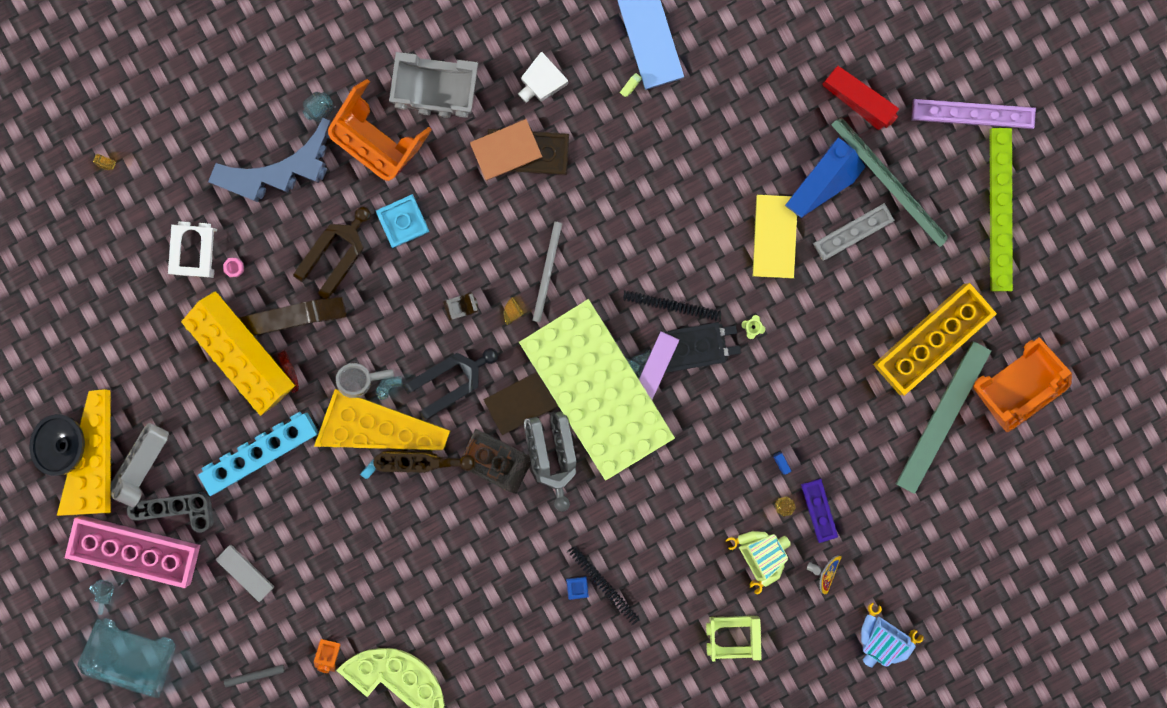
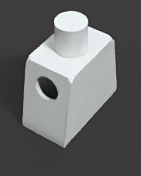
(542, 79)

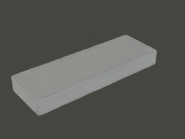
(244, 573)

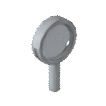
(355, 380)

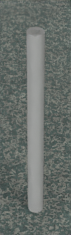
(547, 271)

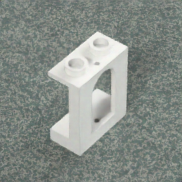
(207, 236)

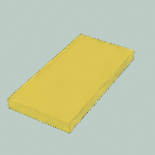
(774, 237)

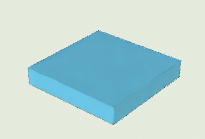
(402, 221)

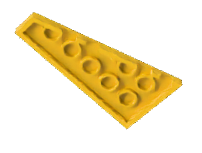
(371, 425)
(89, 483)

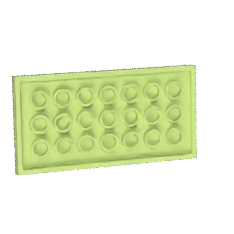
(597, 389)

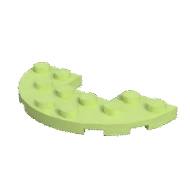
(397, 671)

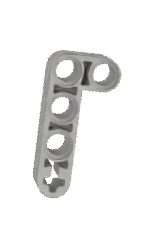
(137, 464)

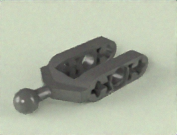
(539, 455)

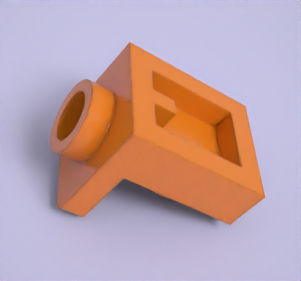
(326, 656)

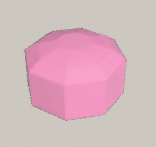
(233, 267)

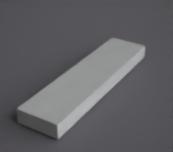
(853, 232)

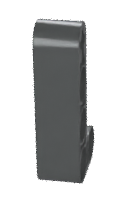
(170, 509)

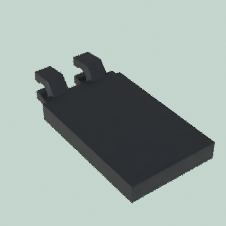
(701, 346)

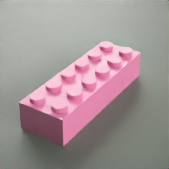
(132, 551)

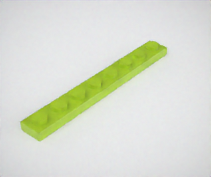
(1001, 210)

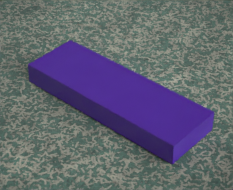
(819, 510)

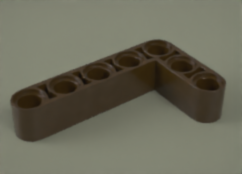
(295, 315)

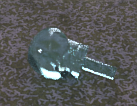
(103, 592)

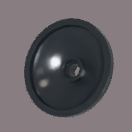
(48, 445)

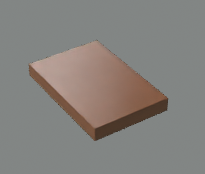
(506, 149)

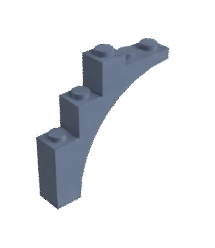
(281, 175)

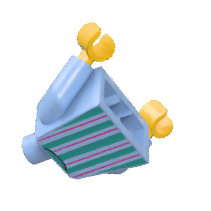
(884, 641)

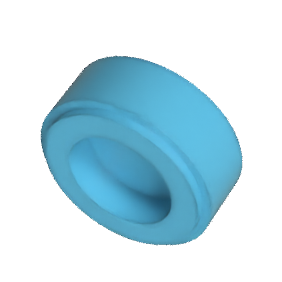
(368, 470)

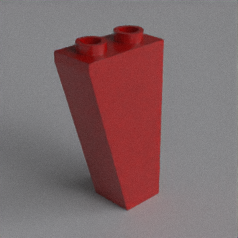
(861, 98)

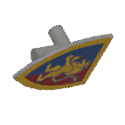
(827, 573)

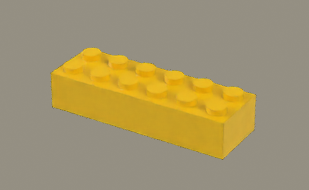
(934, 339)
(237, 353)

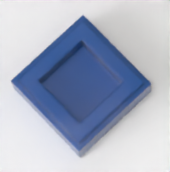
(782, 463)
(577, 587)

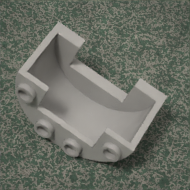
(433, 85)

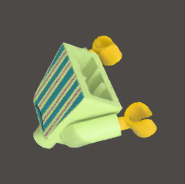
(764, 556)

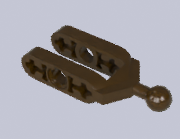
(347, 232)
(466, 462)

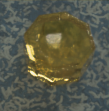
(104, 162)
(785, 506)

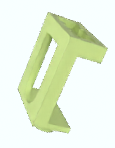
(719, 652)

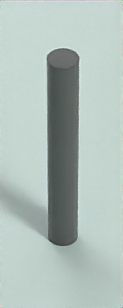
(254, 675)

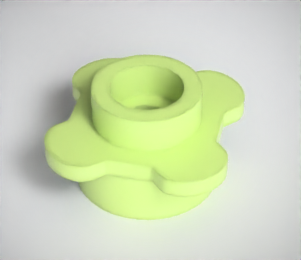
(747, 325)

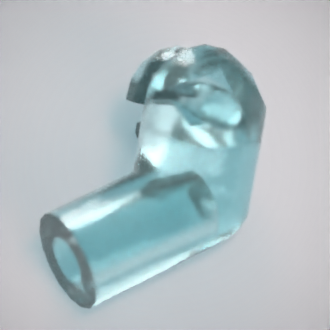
(386, 385)

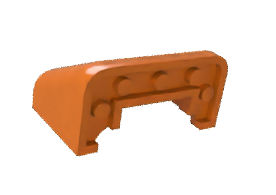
(1024, 385)

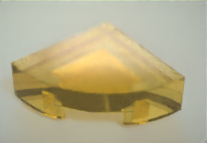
(512, 311)

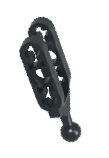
(469, 367)

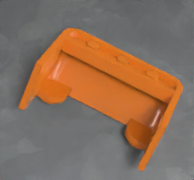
(367, 142)

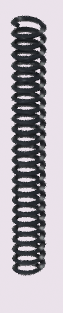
(674, 304)
(601, 581)

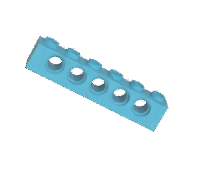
(210, 476)

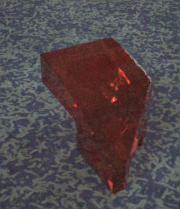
(289, 369)

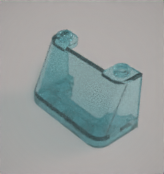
(126, 659)

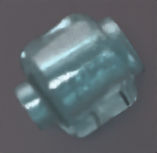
(317, 106)

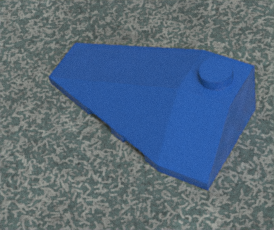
(831, 174)

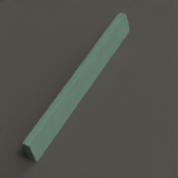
(890, 181)
(943, 417)

